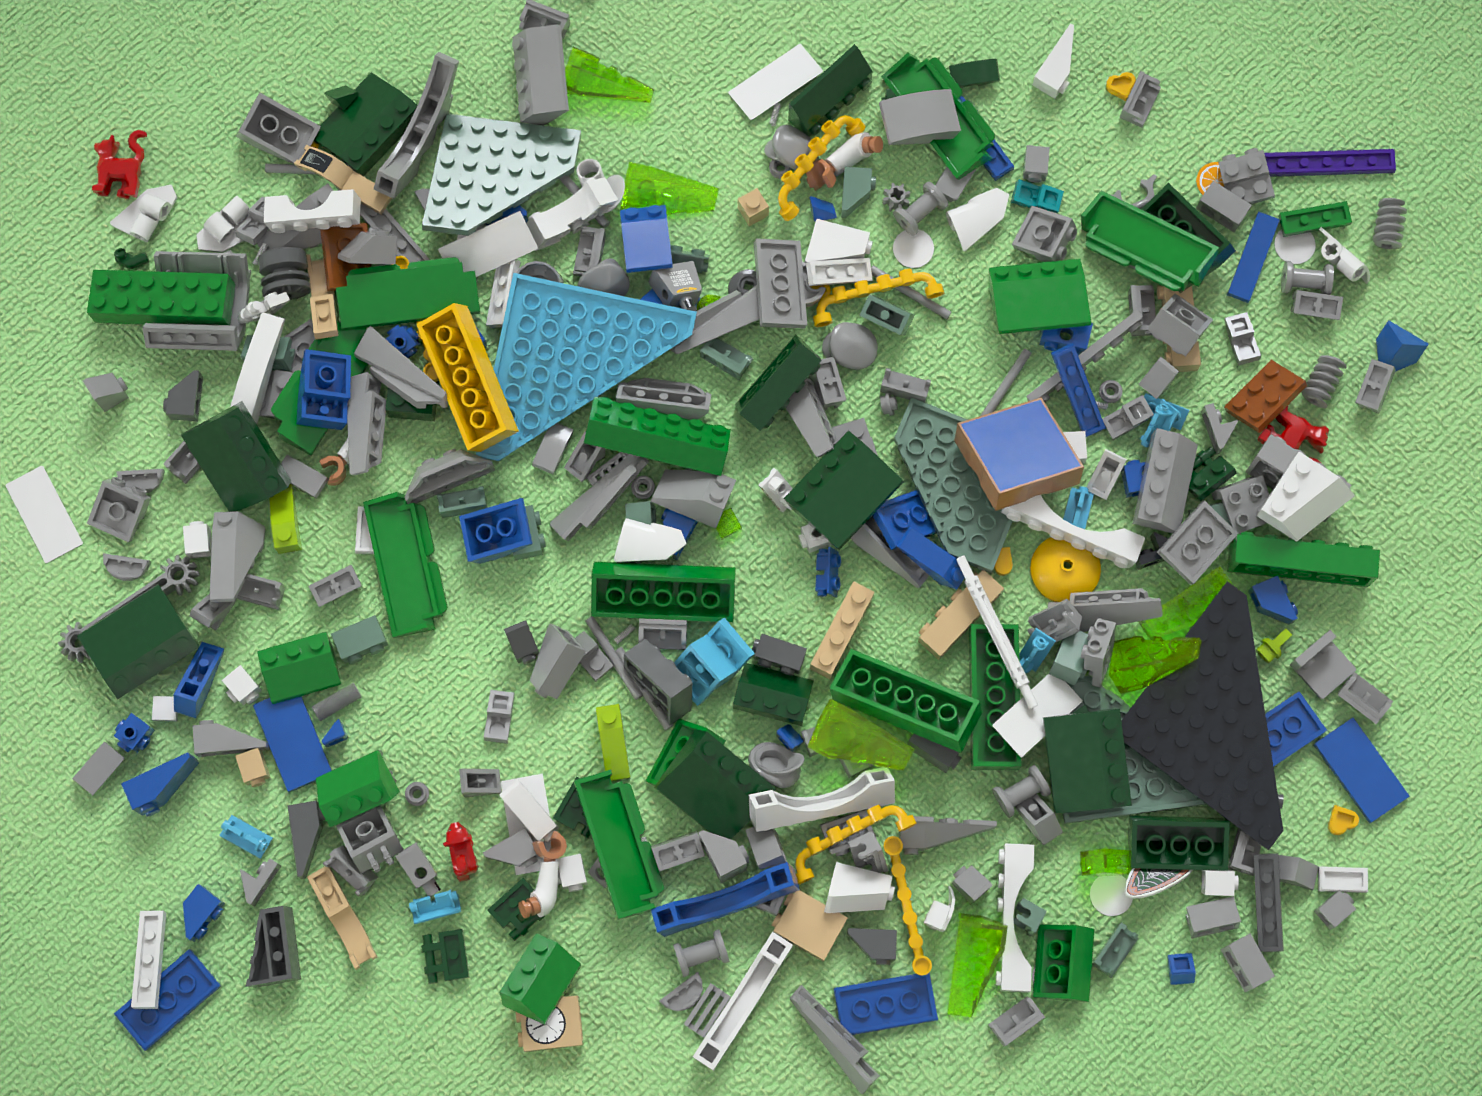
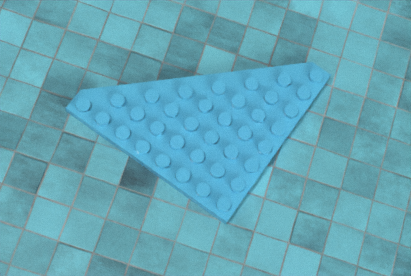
(572, 345)

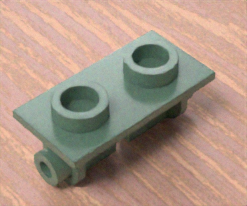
(696, 255)

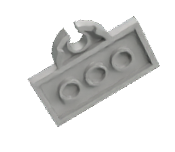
(783, 284)

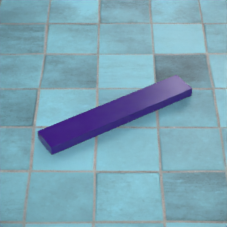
(1331, 162)

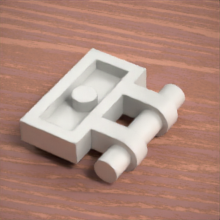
(270, 305)

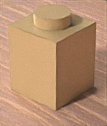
(753, 207)
(253, 767)

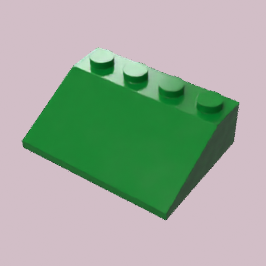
(1039, 296)

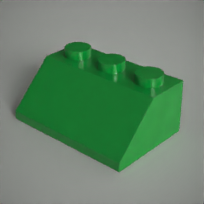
(299, 667)
(673, 745)
(355, 788)
(1063, 962)
(539, 979)

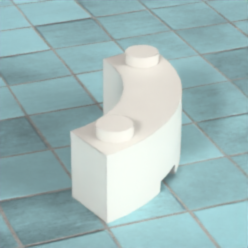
(571, 215)

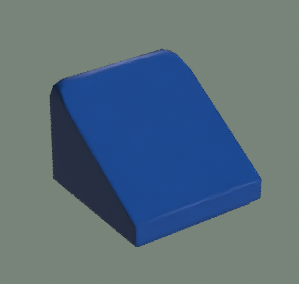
(821, 209)
(335, 734)
(789, 737)
(1181, 968)

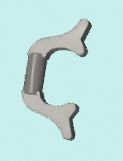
(1148, 186)

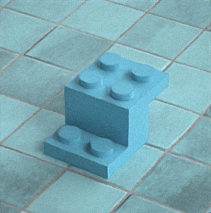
(713, 660)

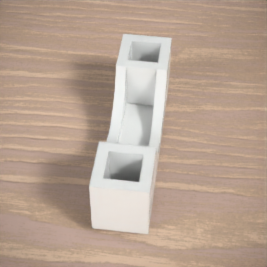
(339, 209)

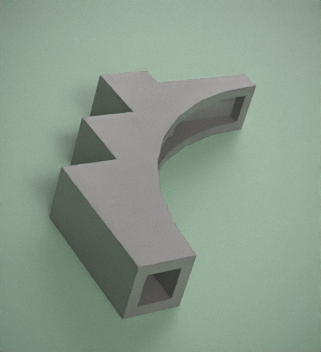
(421, 131)

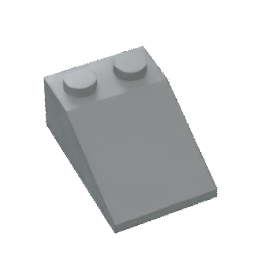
(277, 129)
(694, 494)

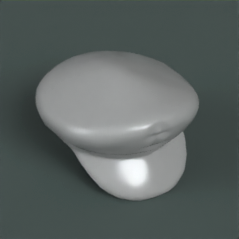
(788, 145)
(606, 277)
(851, 346)
(776, 764)

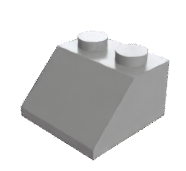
(371, 248)
(1179, 325)

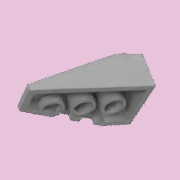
(873, 542)

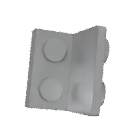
(1243, 502)
(1323, 666)

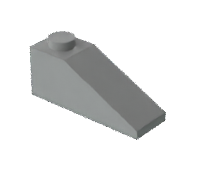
(216, 739)

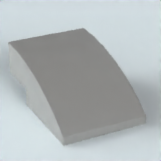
(920, 117)

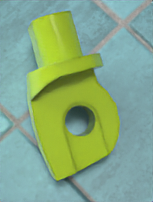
(1271, 648)

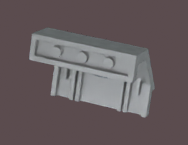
(202, 336)

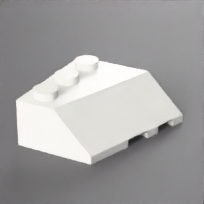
(1304, 497)

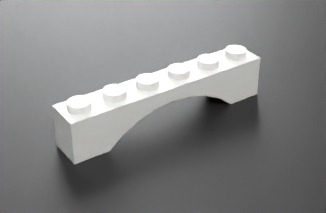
(1118, 545)
(777, 810)
(1017, 865)
(743, 1001)

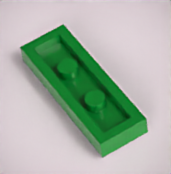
(1314, 218)

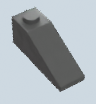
(305, 830)

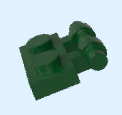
(1211, 476)
(571, 812)
(507, 909)
(453, 956)

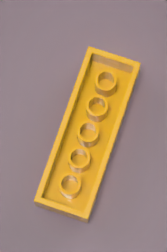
(467, 377)

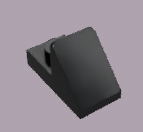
(1149, 557)

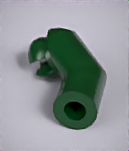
(128, 260)

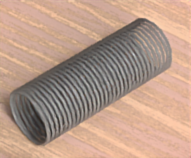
(341, 703)

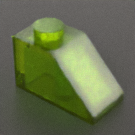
(1105, 862)

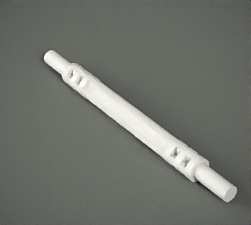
(997, 632)

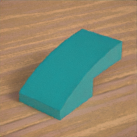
(1041, 196)

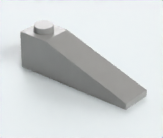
(294, 238)
(233, 552)
(930, 834)

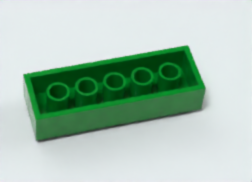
(160, 297)
(657, 436)
(1303, 560)
(662, 591)
(997, 694)
(906, 700)

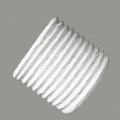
(588, 166)

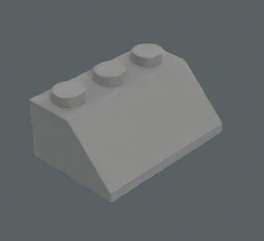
(724, 854)

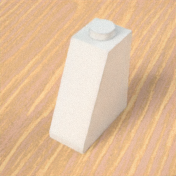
(837, 242)
(529, 811)
(858, 890)

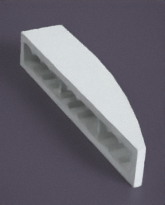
(258, 364)

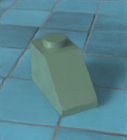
(856, 188)

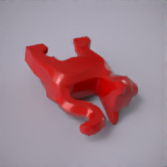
(119, 169)
(1297, 431)
(461, 851)

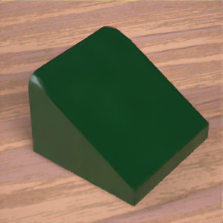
(341, 96)

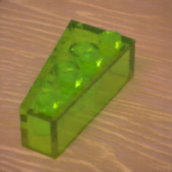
(1186, 606)

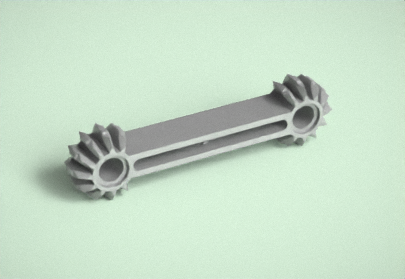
(165, 580)

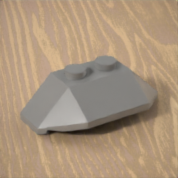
(665, 397)
(445, 474)

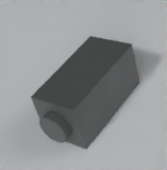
(779, 653)
(934, 753)

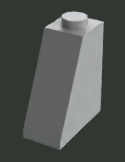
(556, 661)

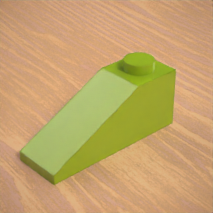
(285, 522)
(613, 741)

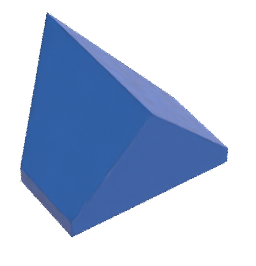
(1399, 346)

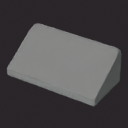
(951, 186)

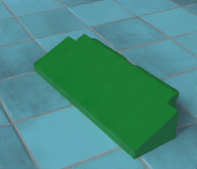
(969, 146)
(1146, 242)
(407, 295)
(285, 407)
(402, 556)
(616, 832)

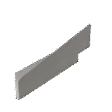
(721, 318)
(398, 371)
(811, 419)
(365, 423)
(599, 498)
(1115, 606)
(837, 1039)

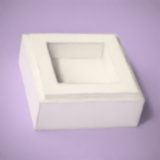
(163, 709)

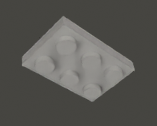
(1197, 542)

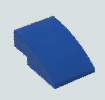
(324, 390)

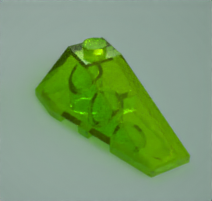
(592, 79)
(654, 186)
(1142, 662)
(851, 737)
(976, 954)

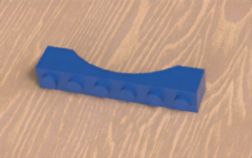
(699, 910)

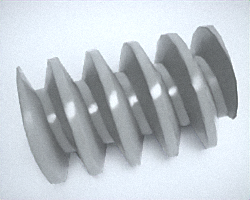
(1387, 223)
(1321, 380)

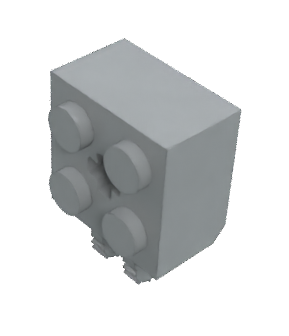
(370, 839)

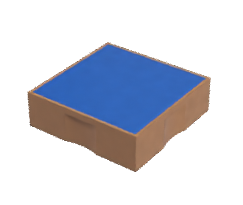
(1018, 453)

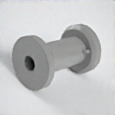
(920, 208)
(1307, 278)
(1021, 791)
(701, 953)

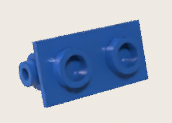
(829, 562)

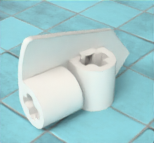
(145, 212)
(977, 216)
(220, 227)
(1344, 259)
(647, 542)
(940, 914)

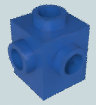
(409, 336)
(135, 726)

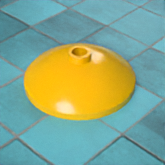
(1058, 582)

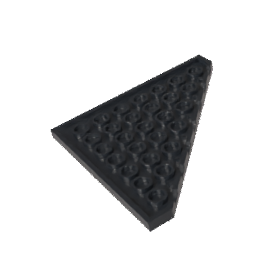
(1211, 724)

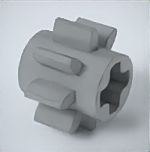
(892, 202)

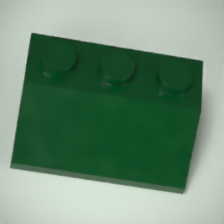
(773, 694)

